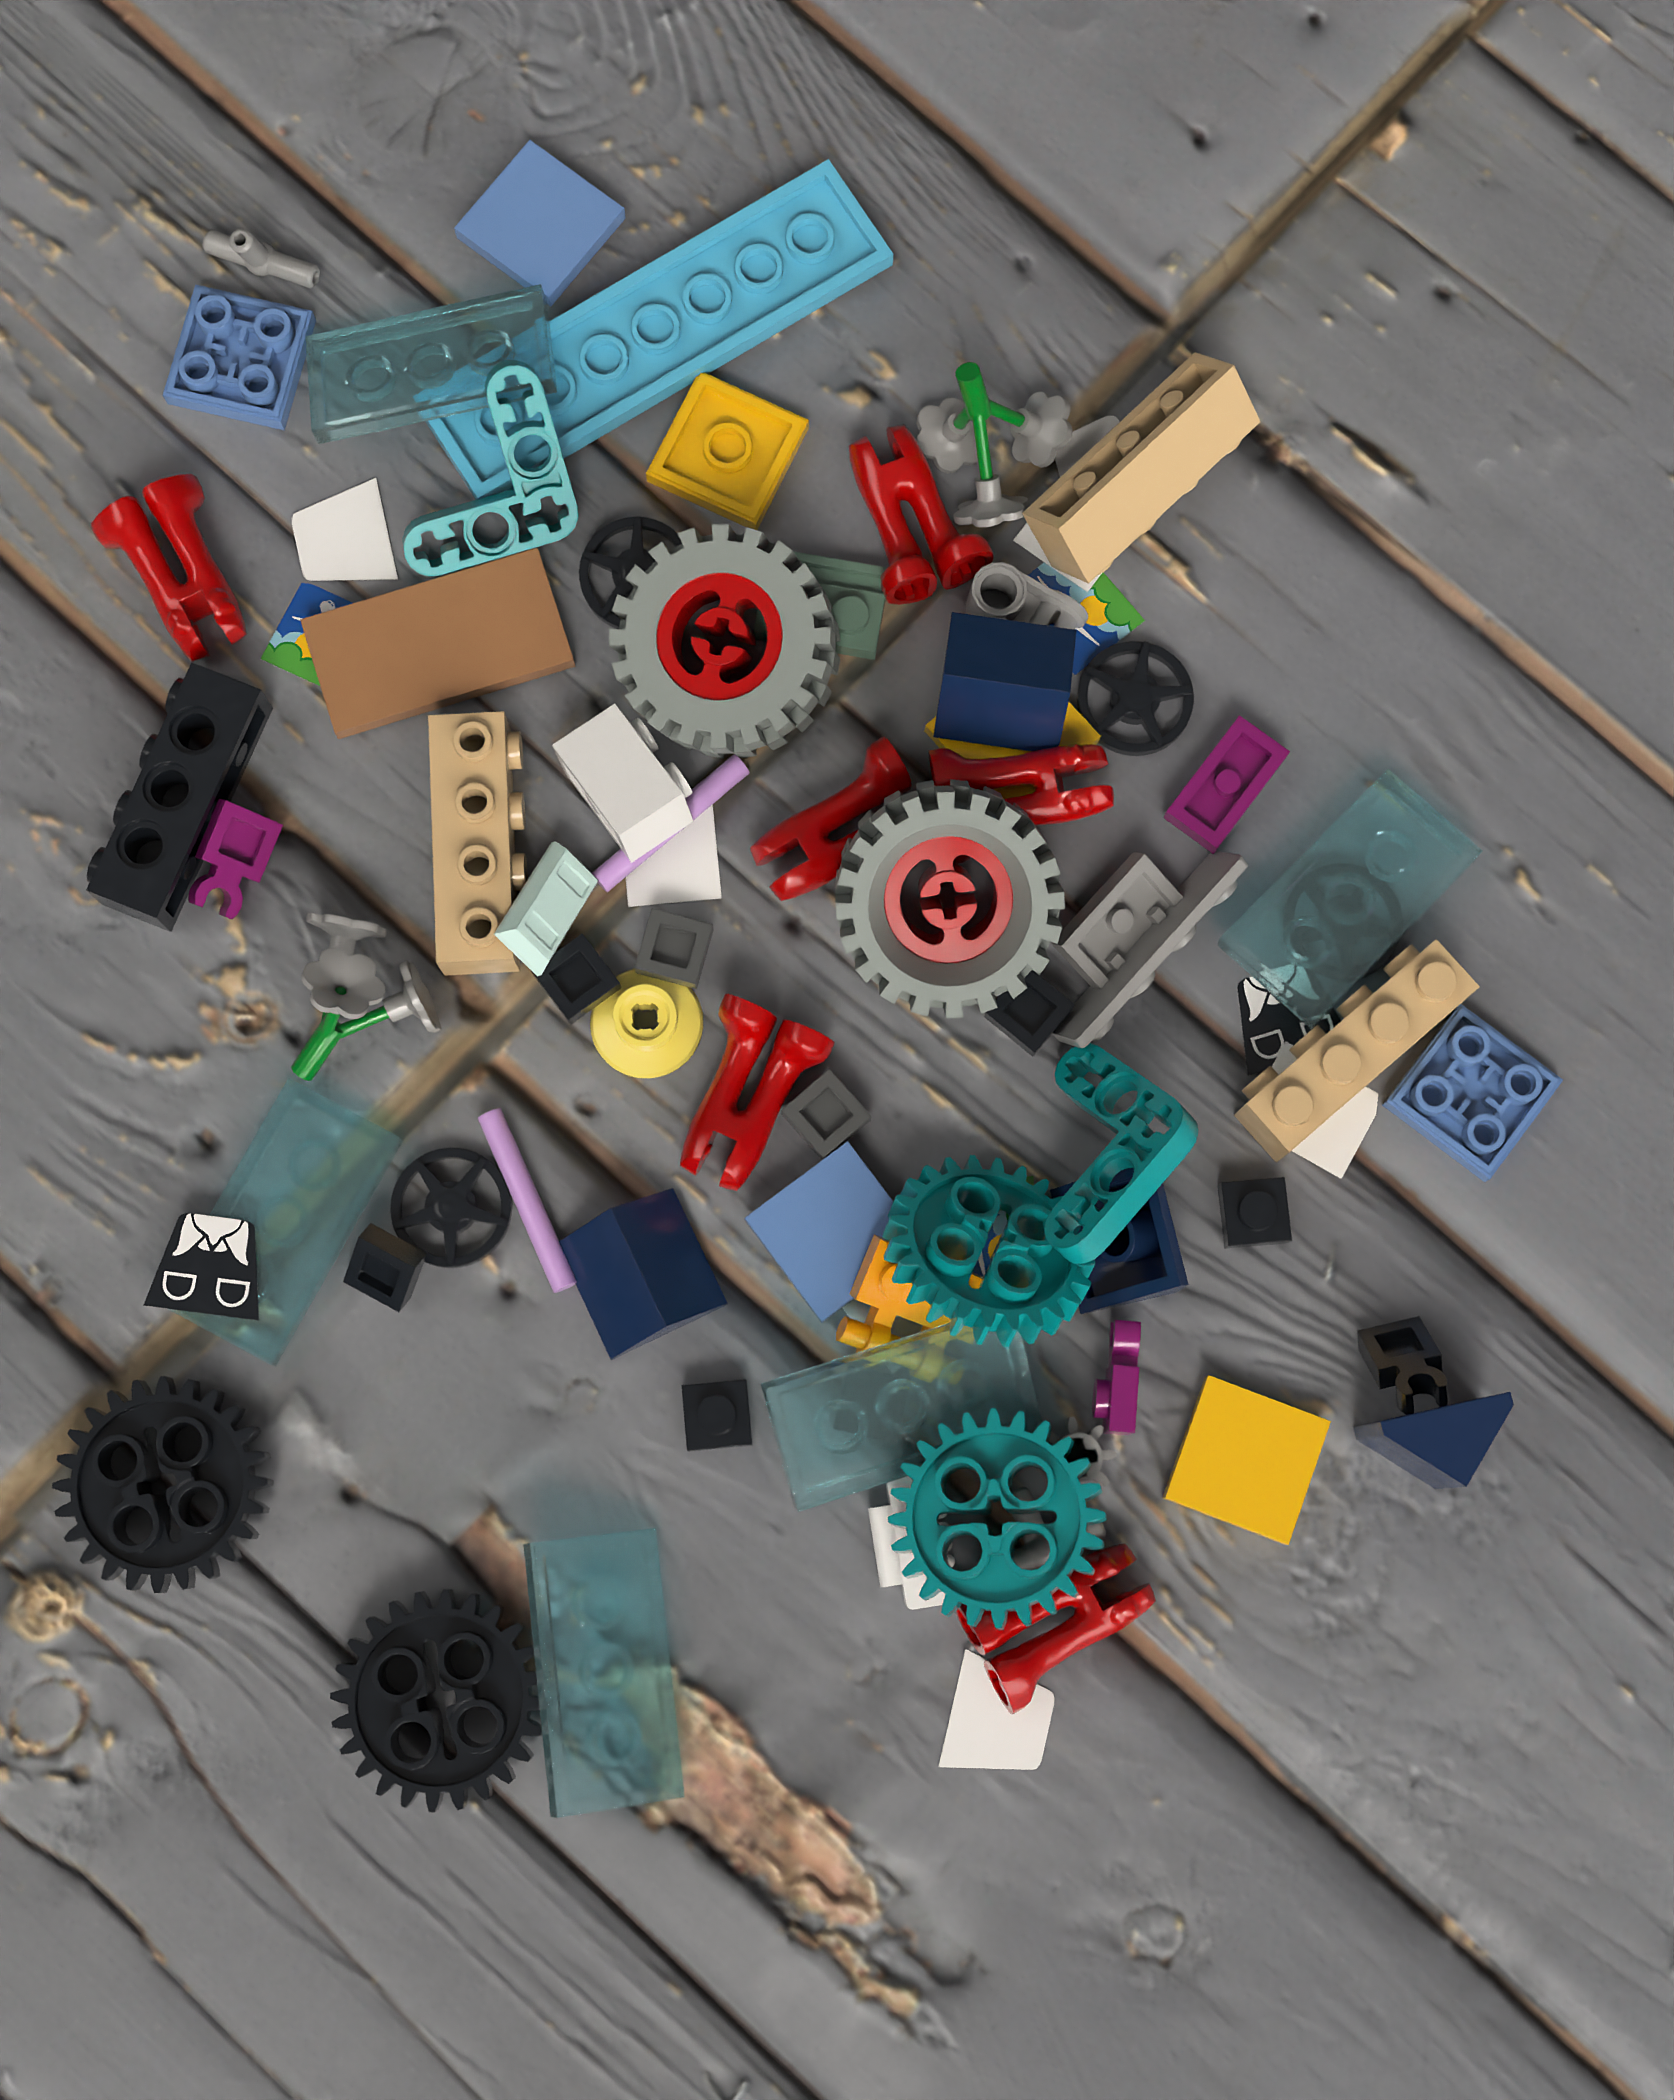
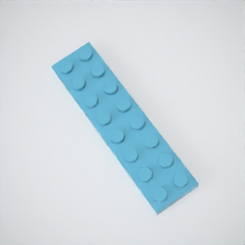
(683, 320)

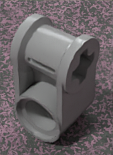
(1028, 598)

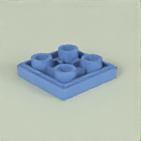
(540, 222)
(239, 357)
(1472, 1092)
(824, 1227)

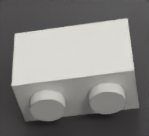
(625, 782)

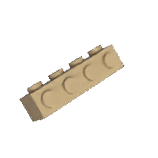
(1142, 467)
(474, 838)
(1346, 1059)

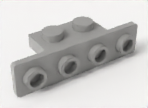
(1131, 931)

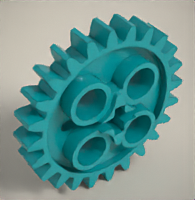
(939, 1235)
(997, 1580)

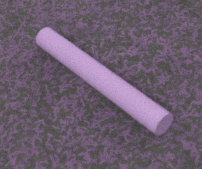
(702, 797)
(527, 1200)

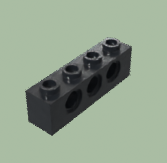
(160, 888)

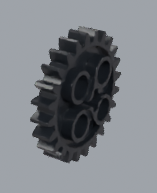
(104, 1501)
(380, 1711)

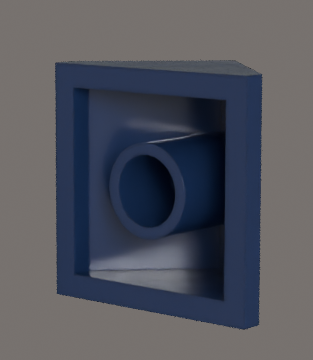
(1005, 683)
(1140, 1260)
(641, 1272)
(1440, 1443)

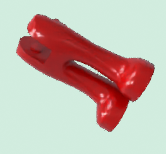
(910, 479)
(180, 605)
(1038, 768)
(881, 776)
(747, 1032)
(1019, 1669)

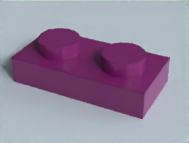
(1226, 784)

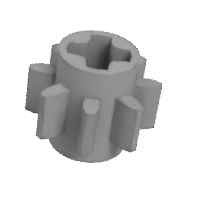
(1089, 1443)

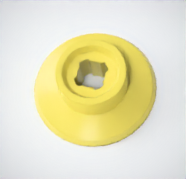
(647, 1051)

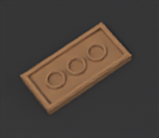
(437, 643)

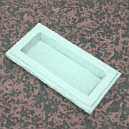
(546, 908)

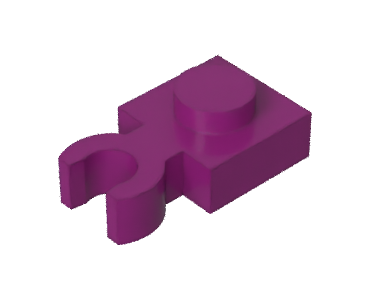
(237, 847)
(1117, 1394)

